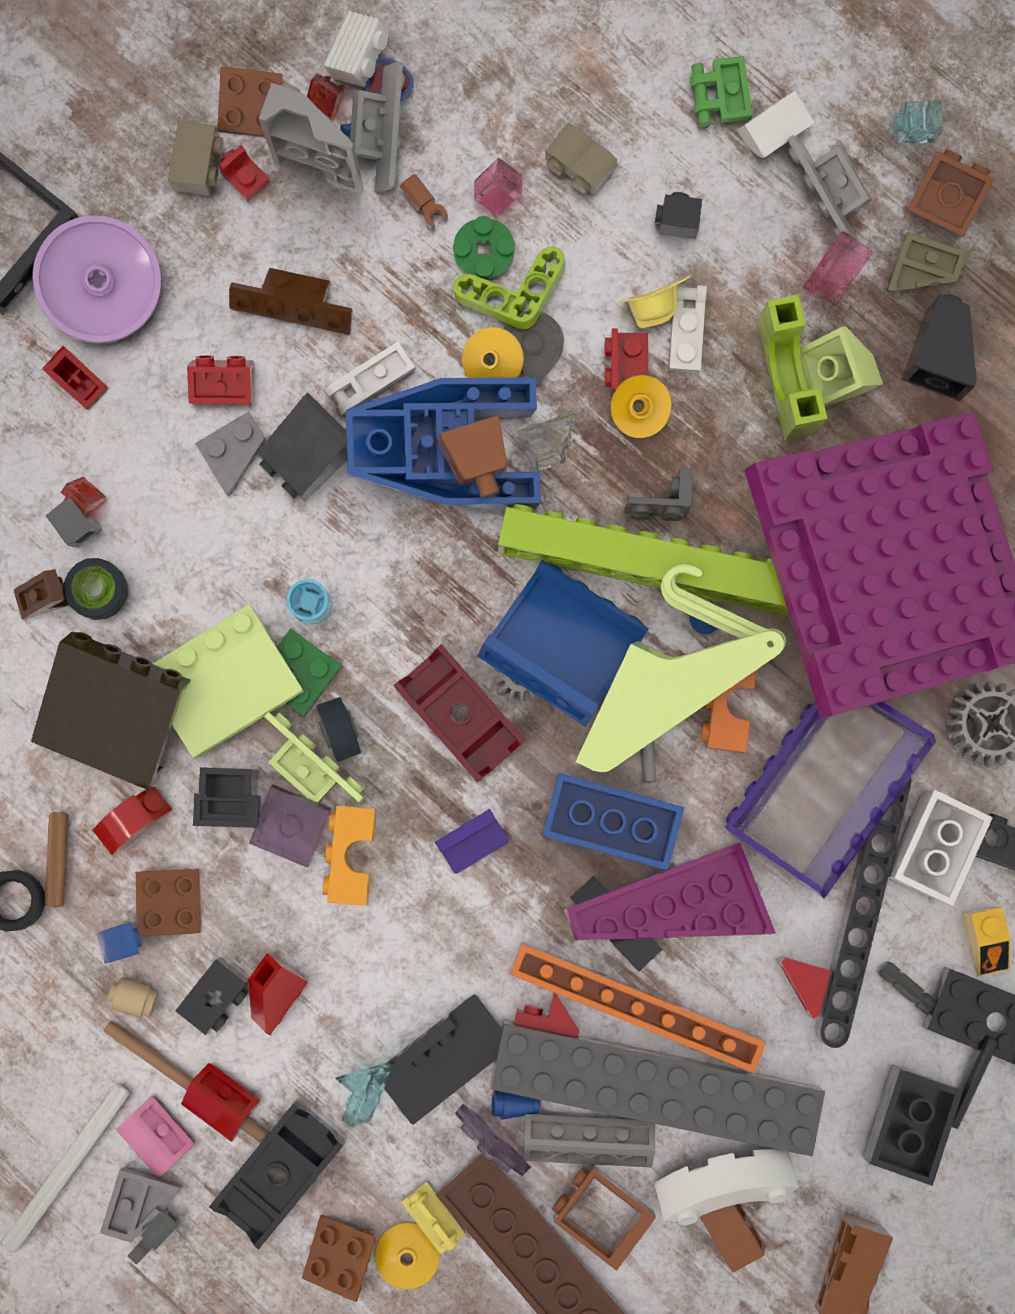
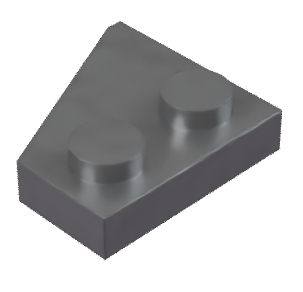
(231, 450)
(135, 1203)

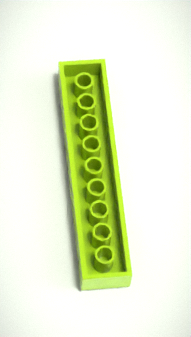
(639, 558)

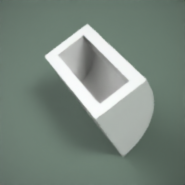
(776, 125)

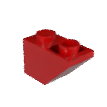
(273, 991)

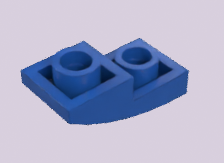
(119, 942)

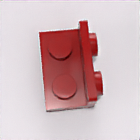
(627, 357)
(220, 380)

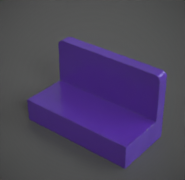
(472, 841)

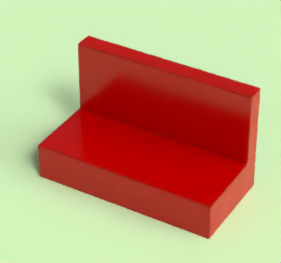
(219, 1101)

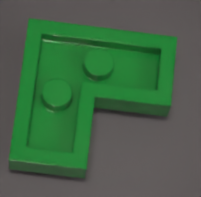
(313, 669)

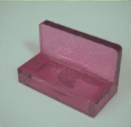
(838, 267)

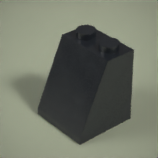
(944, 350)
(305, 449)

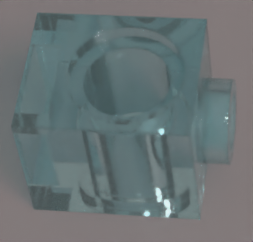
(918, 122)

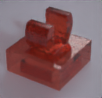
(325, 94)
(84, 494)

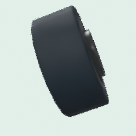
(338, 729)

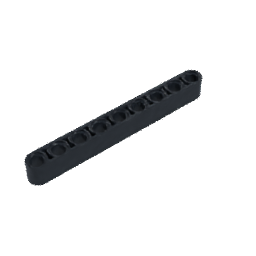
(866, 923)

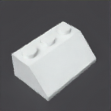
(939, 846)

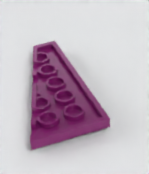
(692, 900)

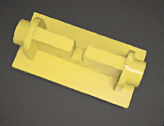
(433, 1218)

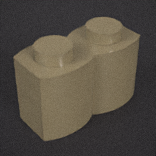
(580, 159)

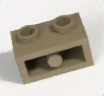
(195, 158)

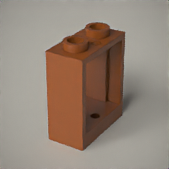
(630, 1235)

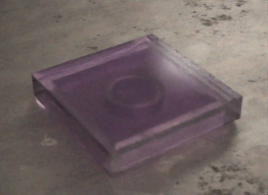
(290, 825)

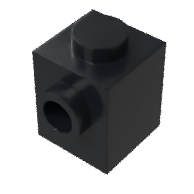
(679, 215)

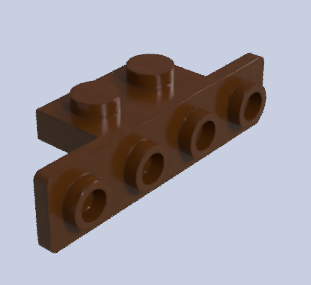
(292, 299)

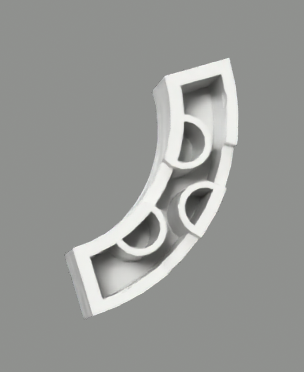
(725, 1183)

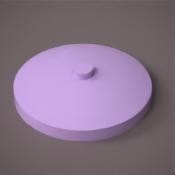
(97, 279)

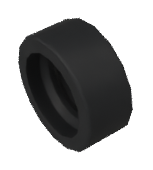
(37, 900)

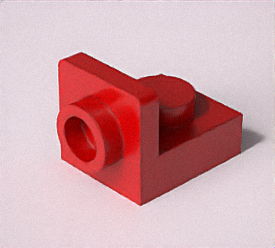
(243, 173)

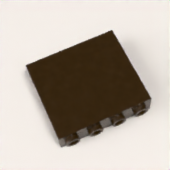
(108, 709)

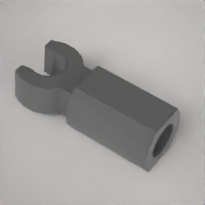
(155, 1235)

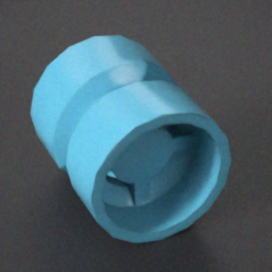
(309, 602)

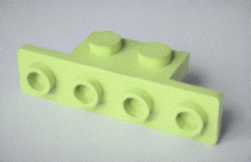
(306, 769)

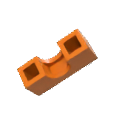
(724, 730)

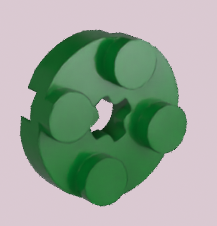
(484, 231)

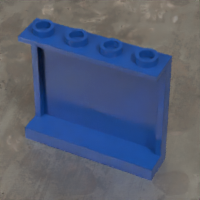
(562, 642)

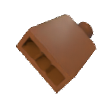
(476, 453)

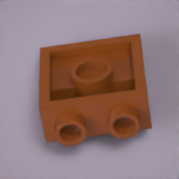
(951, 192)

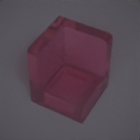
(498, 186)

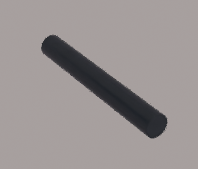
(974, 1078)

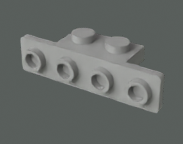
(377, 123)
(834, 181)

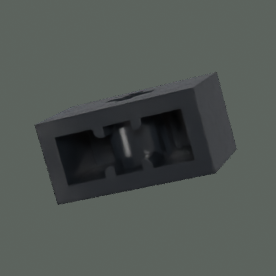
(197, 1006)

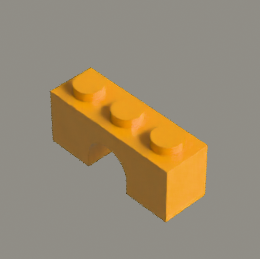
(344, 882)

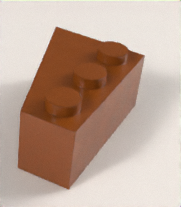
(853, 1266)

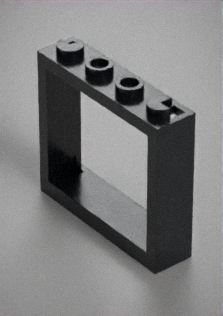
(22, 271)

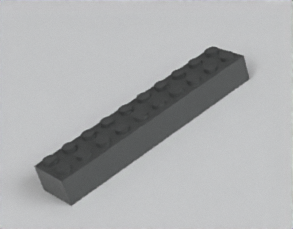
(658, 1088)

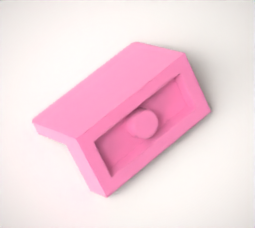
(155, 1136)

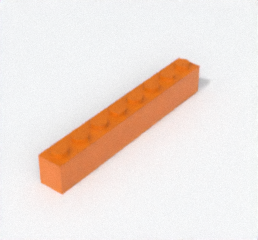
(638, 1007)

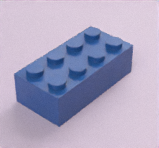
(613, 821)

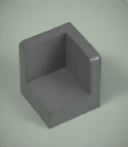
(72, 523)

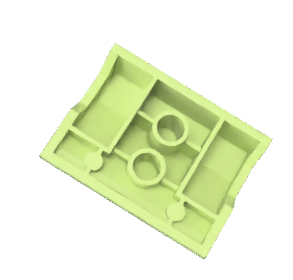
(233, 680)

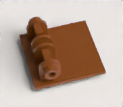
(242, 98)
(168, 902)
(339, 1257)

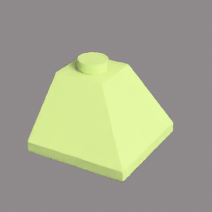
(839, 366)

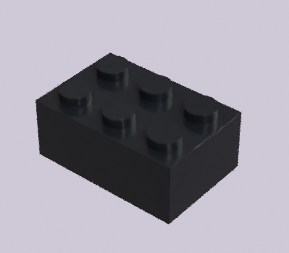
(912, 1125)

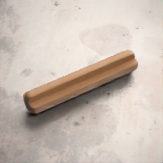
(56, 859)

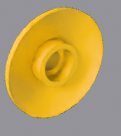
(499, 342)
(654, 409)
(402, 1239)

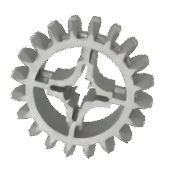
(966, 707)

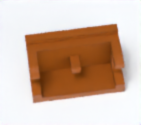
(734, 1236)

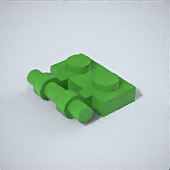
(731, 90)

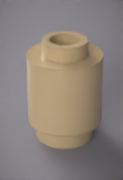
(132, 998)

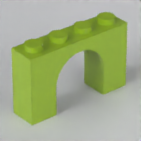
(780, 328)

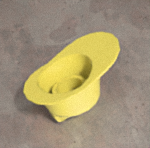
(656, 306)

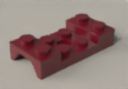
(483, 737)

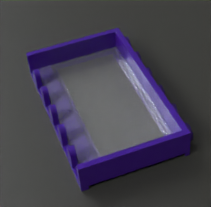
(829, 790)

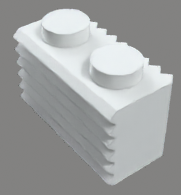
(356, 49)

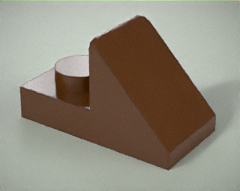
(40, 595)

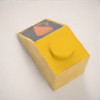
(988, 939)

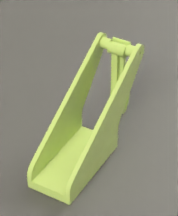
(662, 690)

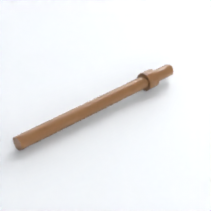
(169, 1070)

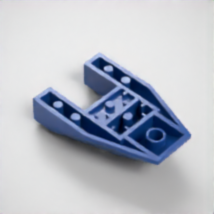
(397, 436)

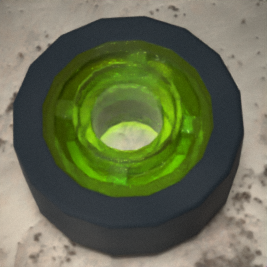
(80, 579)

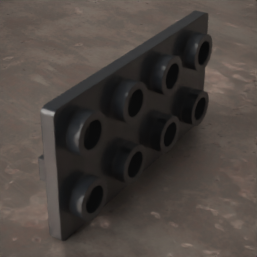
(443, 1059)

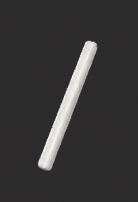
(66, 1168)

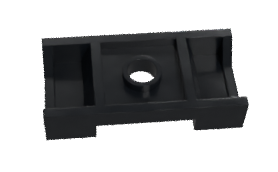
(964, 1009)
(298, 1146)

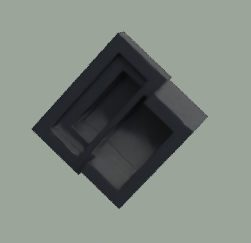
(227, 798)

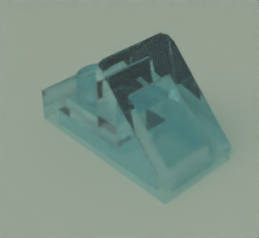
(366, 1091)

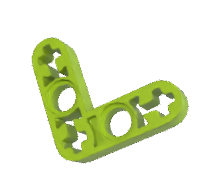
(514, 301)

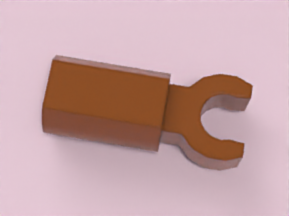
(422, 199)

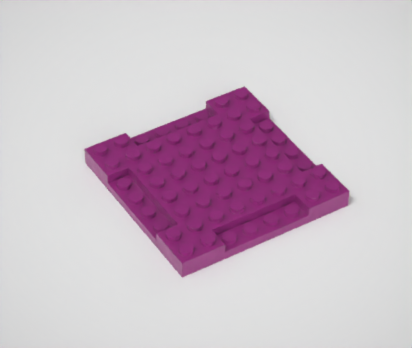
(890, 561)

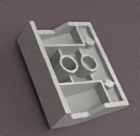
(304, 134)

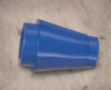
(511, 1105)

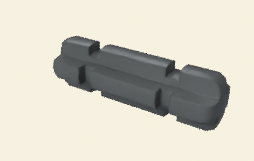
(907, 987)

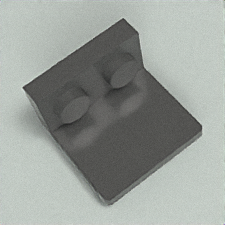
(670, 509)

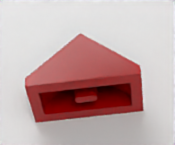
(74, 377)
(807, 982)

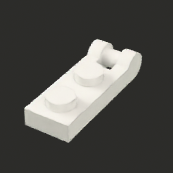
(687, 330)
(371, 378)

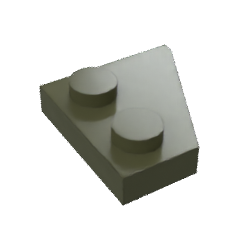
(925, 264)

